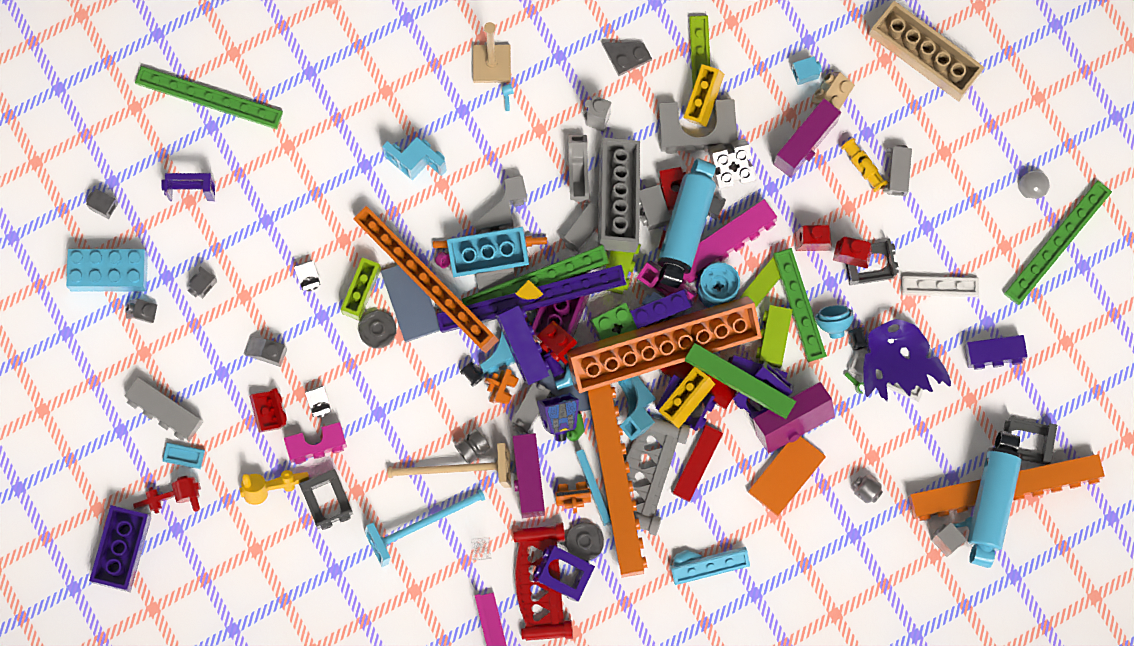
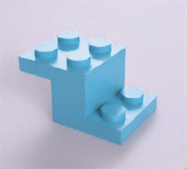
(415, 158)

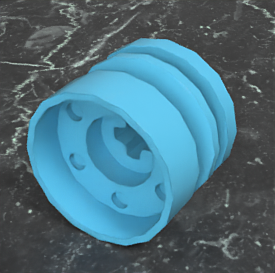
(723, 277)

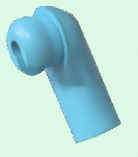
(564, 382)
(684, 556)

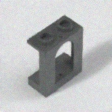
(889, 273)
(1048, 431)
(321, 480)

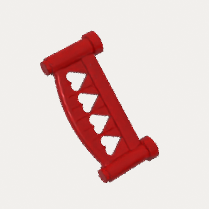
(553, 623)

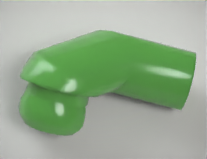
(574, 435)

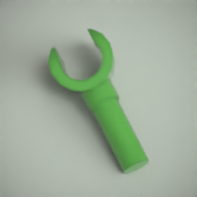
(856, 383)

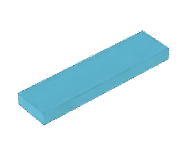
(596, 495)
(710, 565)

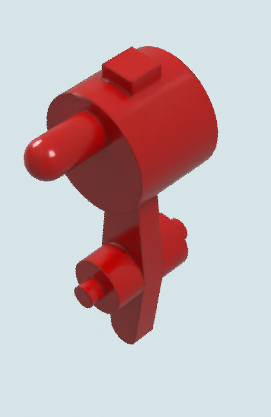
(184, 490)

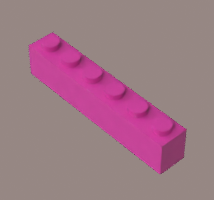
(731, 238)

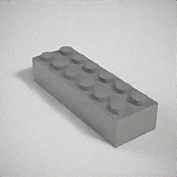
(619, 194)

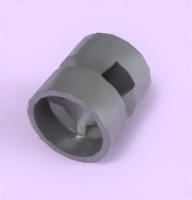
(472, 446)

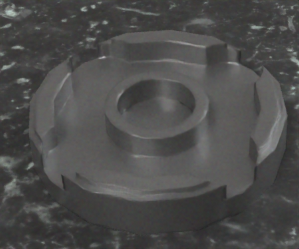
(377, 329)
(585, 541)

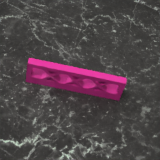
(490, 620)

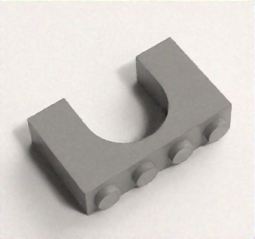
(675, 139)

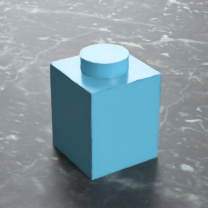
(806, 70)

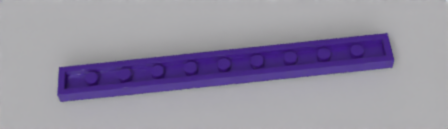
(552, 294)

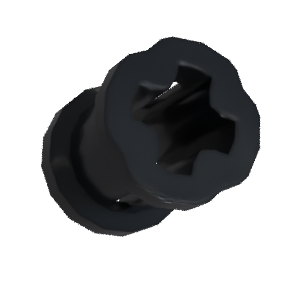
(858, 338)
(472, 374)

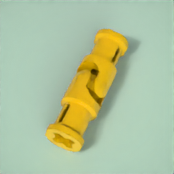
(866, 167)

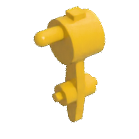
(256, 489)

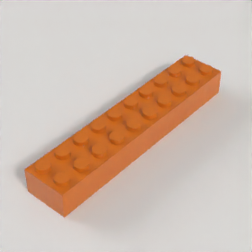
(662, 344)

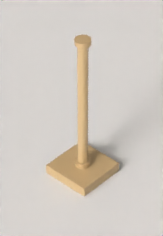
(491, 61)
(502, 466)

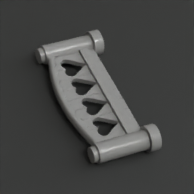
(668, 437)

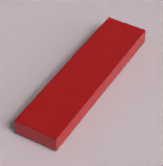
(697, 463)

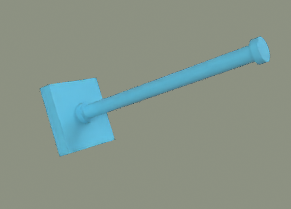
(379, 543)

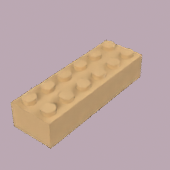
(926, 51)

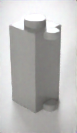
(598, 113)
(899, 170)
(582, 228)
(528, 410)

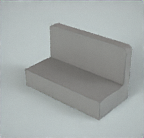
(490, 279)

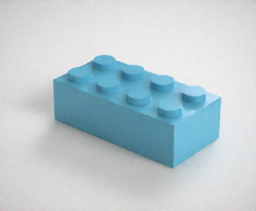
(488, 251)
(107, 270)

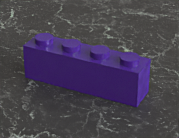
(521, 344)

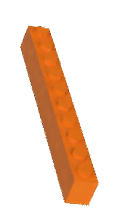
(426, 279)
(1030, 481)
(616, 482)

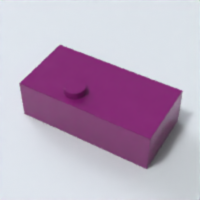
(807, 138)
(565, 314)
(811, 410)
(528, 476)

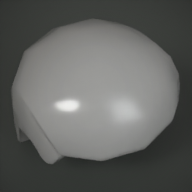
(1034, 185)

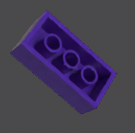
(120, 549)

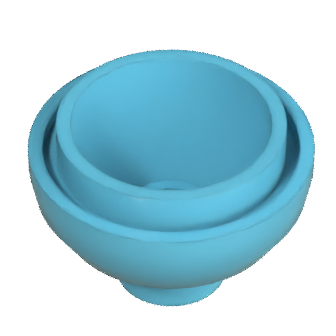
(835, 320)

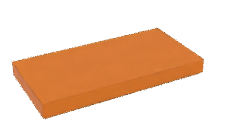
(786, 475)

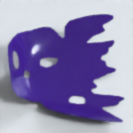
(895, 366)

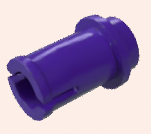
(554, 366)

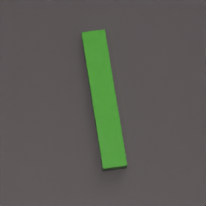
(800, 304)
(740, 381)

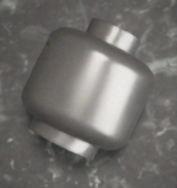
(867, 489)

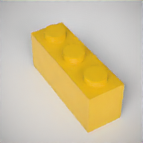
(704, 95)
(686, 397)

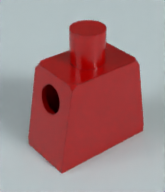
(813, 238)
(853, 252)

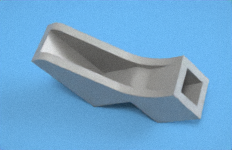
(578, 167)
(500, 215)

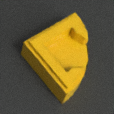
(529, 291)

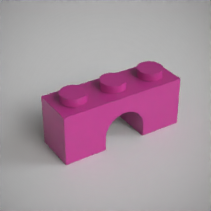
(649, 276)
(300, 450)

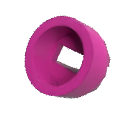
(445, 263)

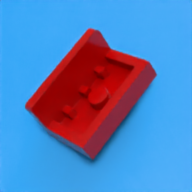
(556, 341)
(268, 410)

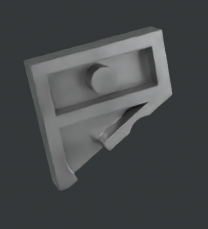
(626, 55)

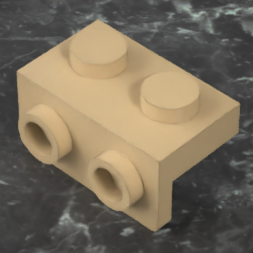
(834, 89)

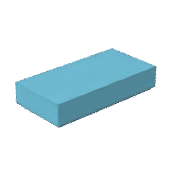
(183, 456)

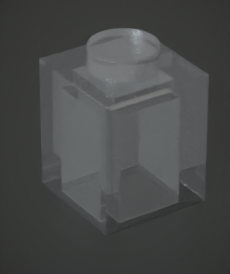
(480, 548)

